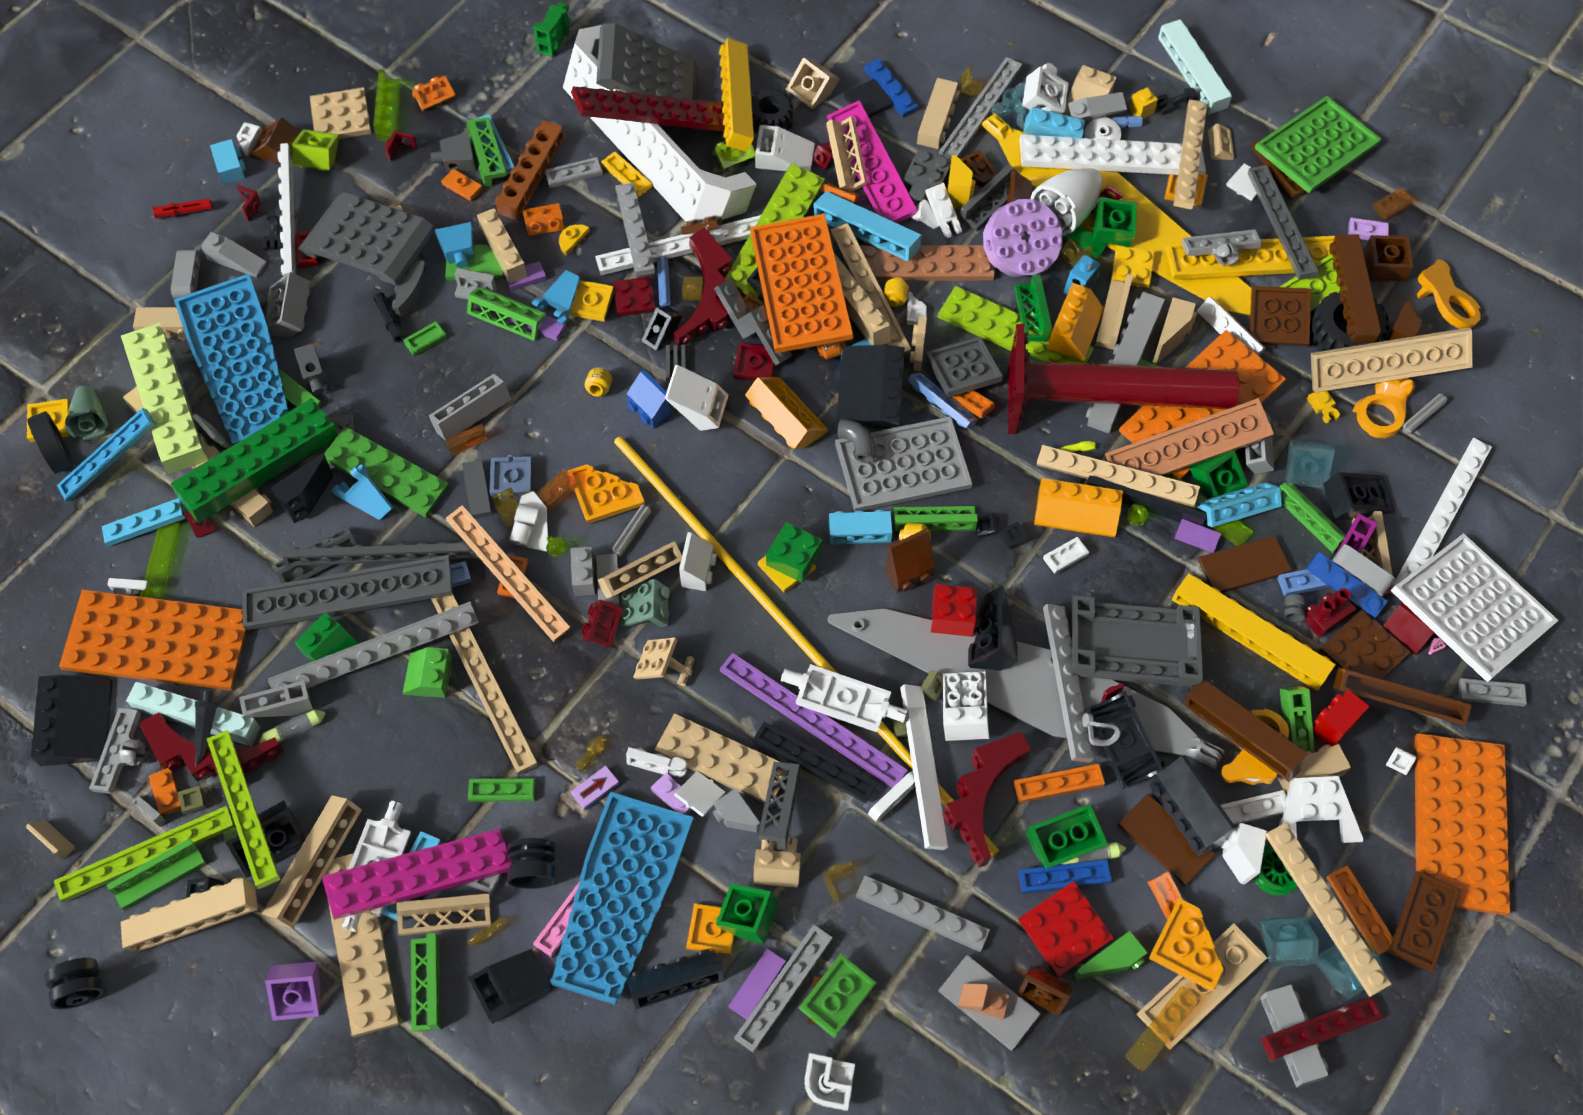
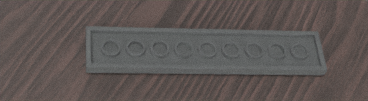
(347, 592)

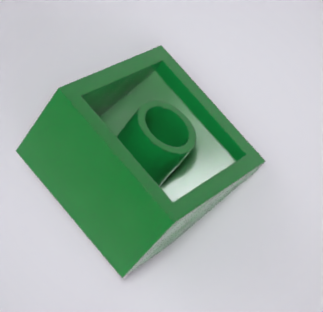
(1219, 475)
(324, 639)
(747, 913)

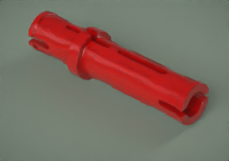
(182, 208)

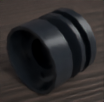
(531, 863)

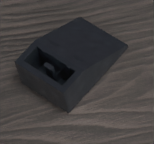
(510, 984)

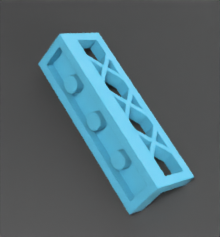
(1241, 503)

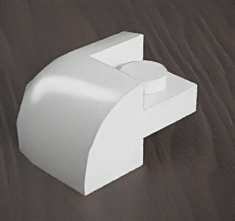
(829, 1081)

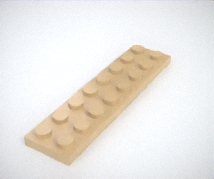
(1391, 360)
(364, 969)

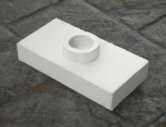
(1066, 555)

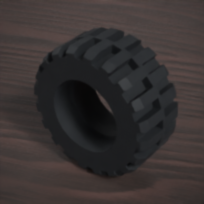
(1328, 336)

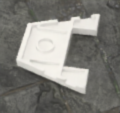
(1317, 800)

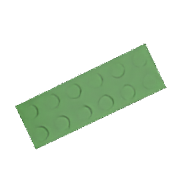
(388, 471)

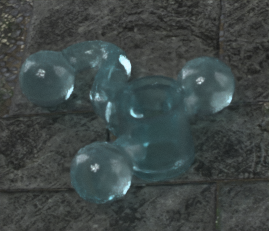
(1011, 102)

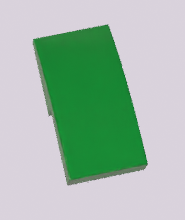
(1084, 239)

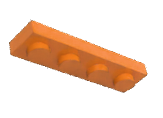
(1059, 783)
(1361, 910)

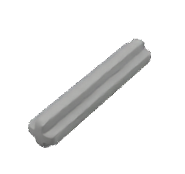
(1424, 413)
(631, 530)

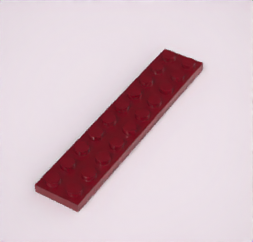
(648, 108)

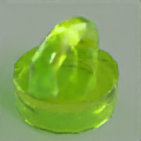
(1137, 514)
(555, 546)

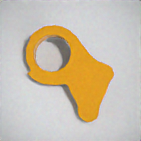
(1440, 283)
(1392, 395)
(1248, 768)

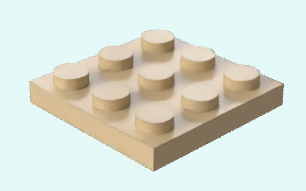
(341, 113)

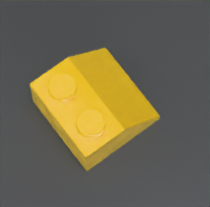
(960, 183)

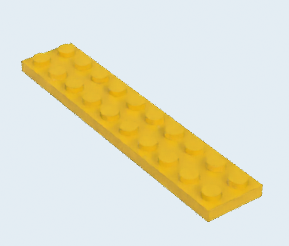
(1258, 261)

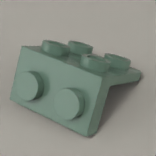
(644, 603)

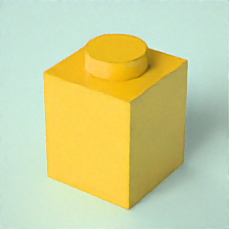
(1143, 103)

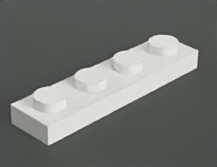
(1222, 321)

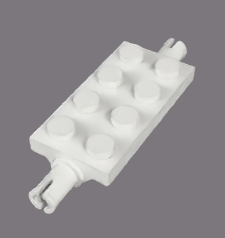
(843, 697)
(378, 842)

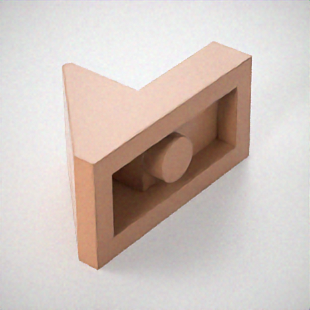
(982, 1000)

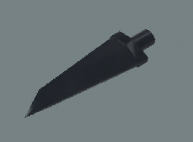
(204, 718)

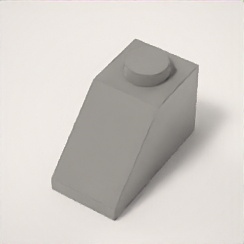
(735, 812)

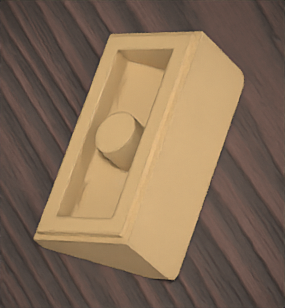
(1220, 143)
(51, 838)

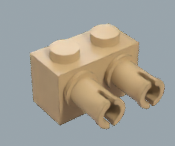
(777, 867)

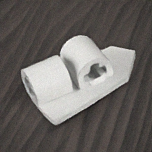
(530, 523)

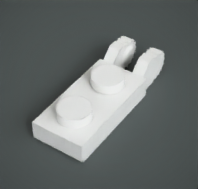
(943, 209)
(656, 762)

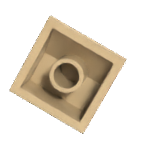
(812, 83)

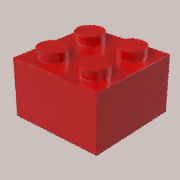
(953, 610)
(1338, 718)

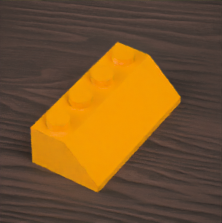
(1076, 323)
(785, 412)
(1078, 507)

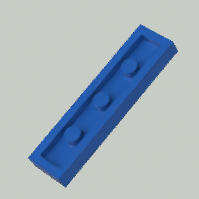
(902, 100)
(1338, 578)
(1059, 876)

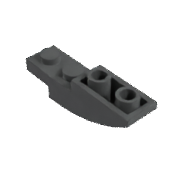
(410, 287)

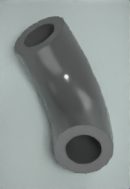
(859, 437)

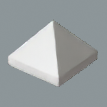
(1401, 760)

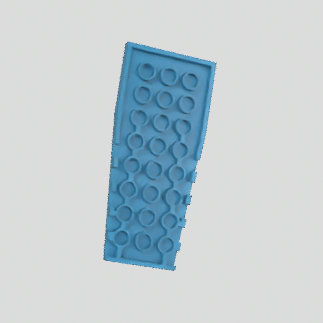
(234, 354)
(619, 895)

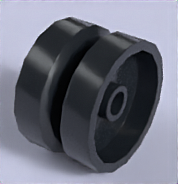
(73, 983)

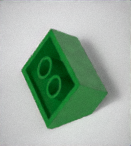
(1066, 836)

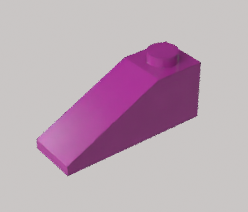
(1359, 533)

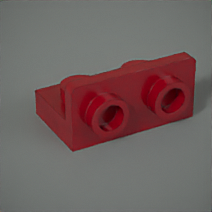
(601, 623)

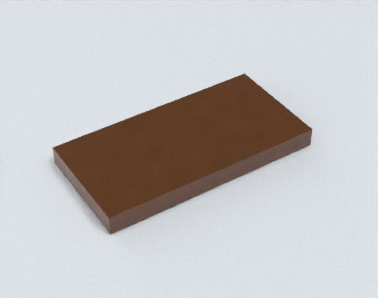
(1244, 564)
(1160, 838)
(1424, 921)

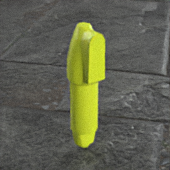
(1082, 446)

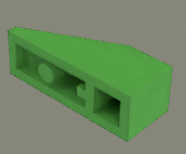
(1297, 714)
(1116, 958)

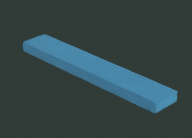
(106, 454)

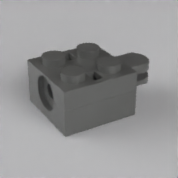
(924, 173)

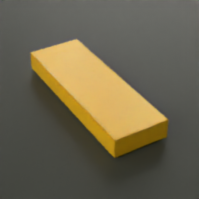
(626, 173)

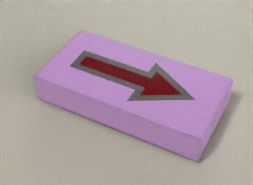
(594, 787)

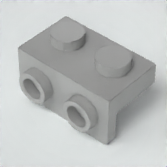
(469, 280)

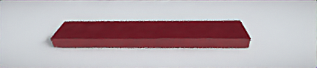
(1321, 1028)

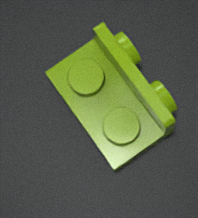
(730, 157)

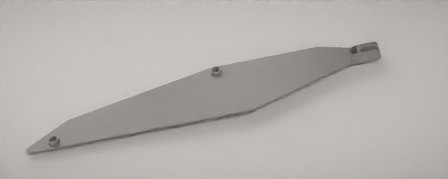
(1025, 688)

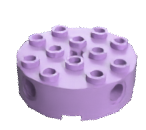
(1004, 238)

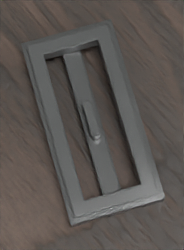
(675, 349)

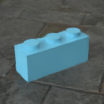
(1047, 123)
(860, 527)

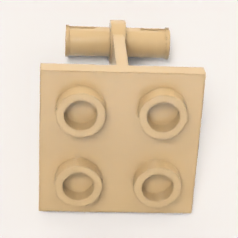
(656, 659)

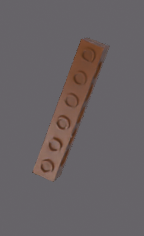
(529, 170)

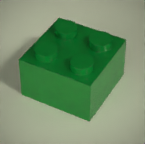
(1114, 222)
(794, 552)

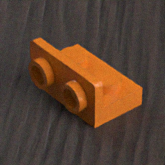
(433, 93)
(543, 219)

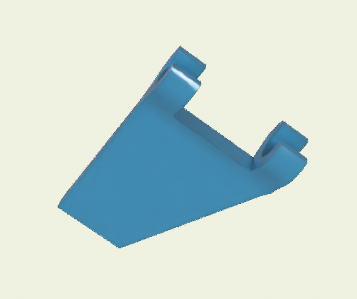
(560, 296)
(364, 494)

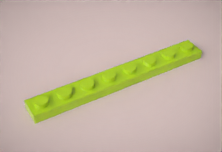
(243, 810)
(135, 856)

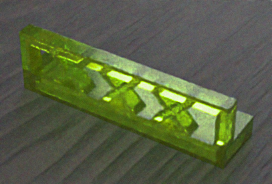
(386, 106)

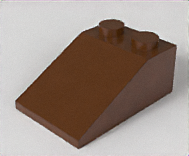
(910, 561)
(1045, 990)

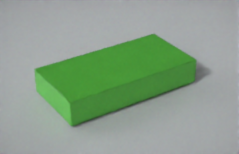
(425, 338)

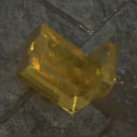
(1072, 252)

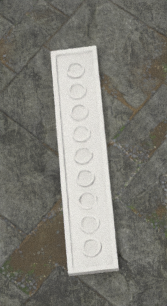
(1102, 154)

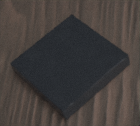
(871, 96)

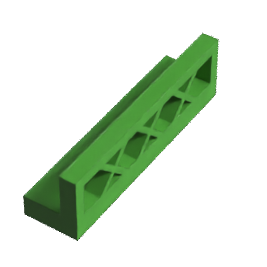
(479, 152)
(505, 308)
(1311, 517)
(937, 521)
(157, 874)
(432, 982)

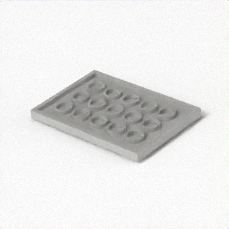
(906, 465)

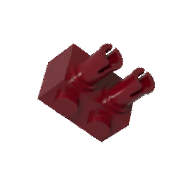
(1330, 612)

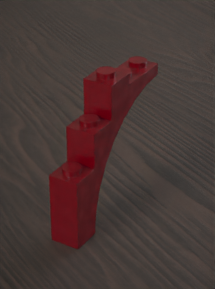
(710, 311)
(174, 750)
(967, 813)

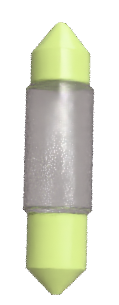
(294, 726)
(1111, 851)

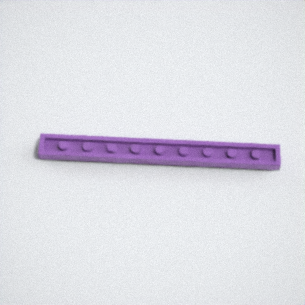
(813, 721)

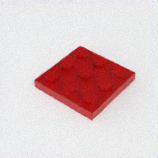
(1065, 929)

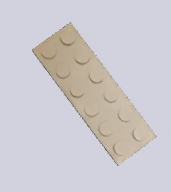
(719, 758)
(1238, 958)

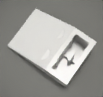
(780, 148)
(696, 398)
(965, 706)

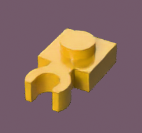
(1323, 403)

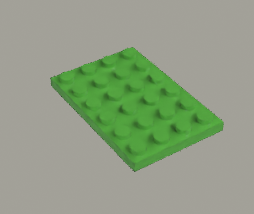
(1318, 144)

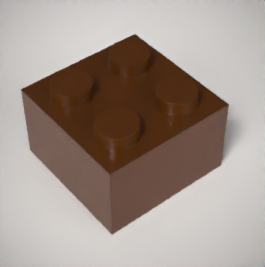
(1388, 257)

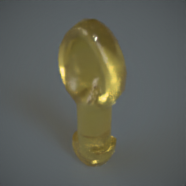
(594, 748)
(487, 932)

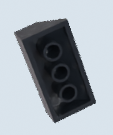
(1192, 806)
(675, 979)

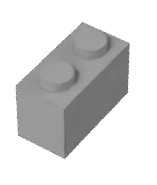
(582, 571)

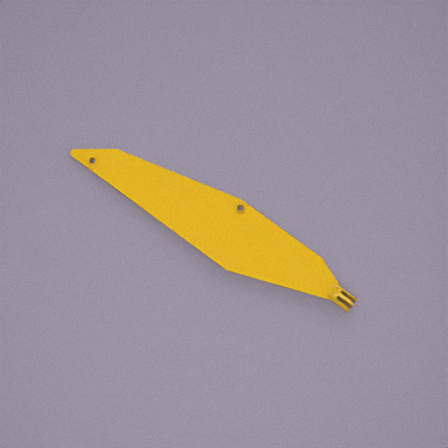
(1153, 226)

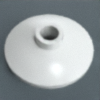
(1093, 129)

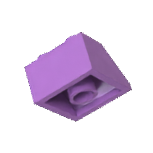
(294, 990)

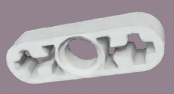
(893, 797)

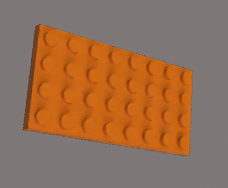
(800, 283)
(1226, 352)
(155, 640)
(1463, 819)

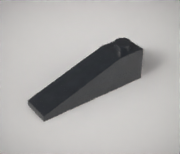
(995, 638)

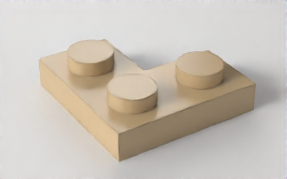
(918, 343)

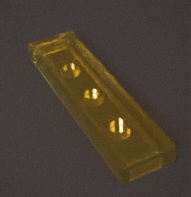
(1162, 1028)

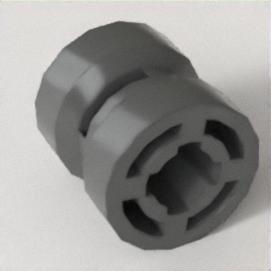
(1295, 608)

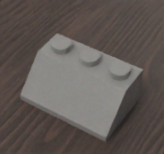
(287, 305)

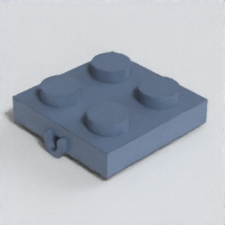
(511, 473)

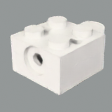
(1045, 90)

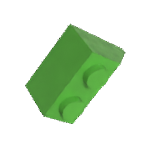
(428, 673)

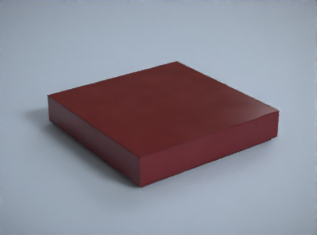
(752, 362)

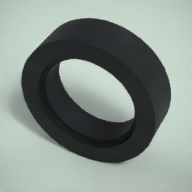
(50, 442)

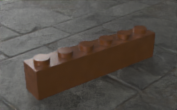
(1355, 288)
(1402, 696)
(1246, 730)

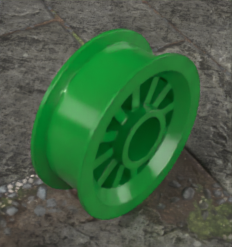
(1268, 885)

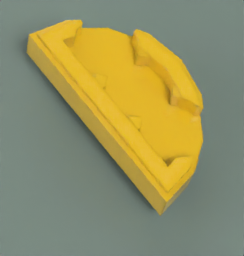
(572, 236)

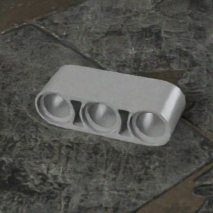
(185, 273)
(1363, 570)

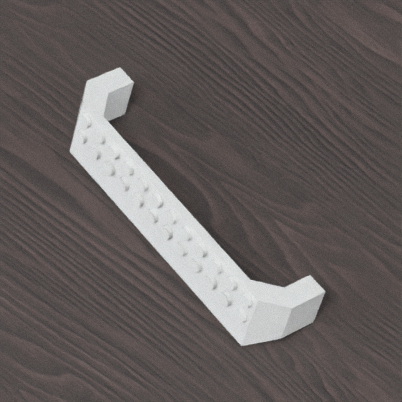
(656, 155)

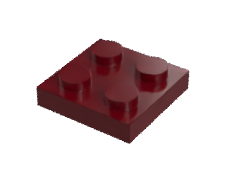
(634, 296)

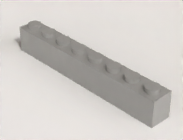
(1128, 352)

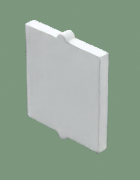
(1242, 184)
(211, 431)
(699, 793)

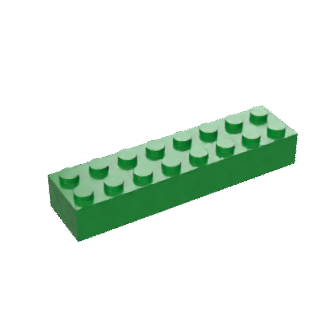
(254, 460)

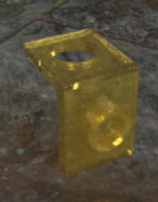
(968, 85)
(692, 288)
(506, 507)
(835, 872)

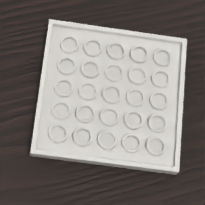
(1474, 606)

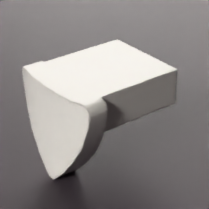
(925, 214)

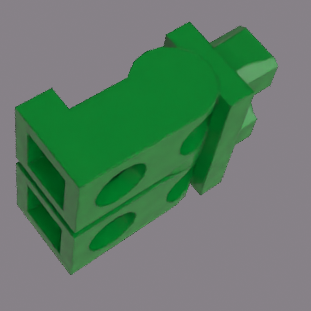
(552, 30)

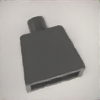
(455, 153)
(311, 368)

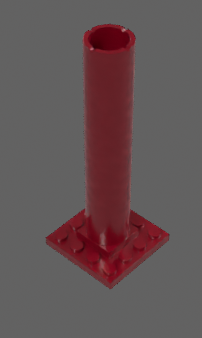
(1112, 383)

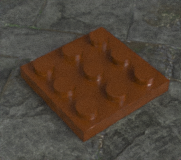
(1280, 315)
(1365, 648)

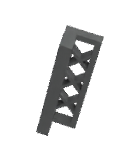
(983, 196)
(294, 573)
(787, 807)

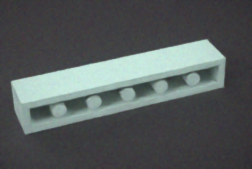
(1195, 66)
(182, 711)

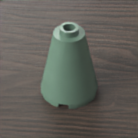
(86, 415)

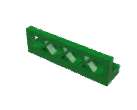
(1039, 311)

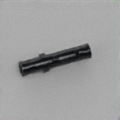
(391, 322)

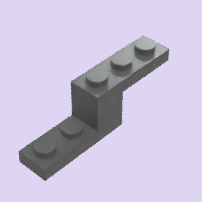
(747, 321)

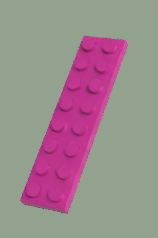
(884, 184)
(416, 874)

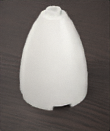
(1070, 196)

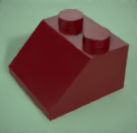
(1408, 628)

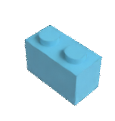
(227, 161)

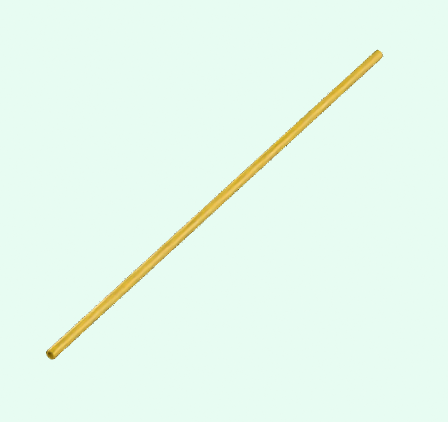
(764, 600)

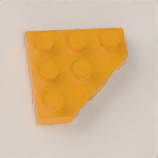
(603, 493)
(1188, 947)

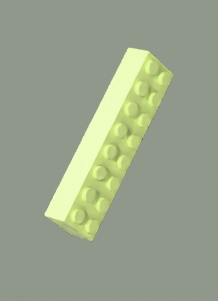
(164, 397)

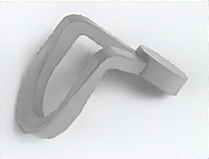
(1087, 721)

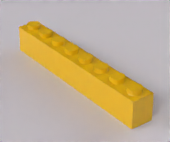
(736, 95)
(1254, 632)

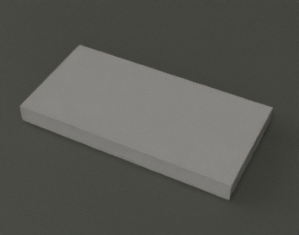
(1018, 1014)

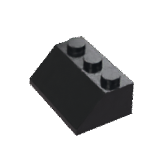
(280, 831)

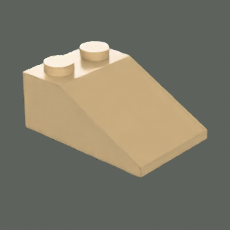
(1089, 84)
(1176, 326)

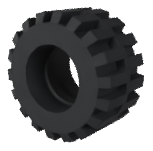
(771, 102)

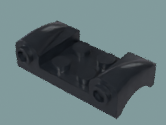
(1132, 753)

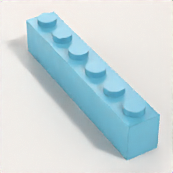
(869, 226)

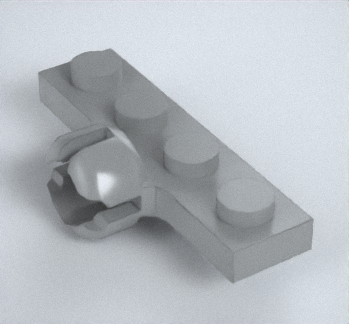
(1222, 245)
(118, 751)

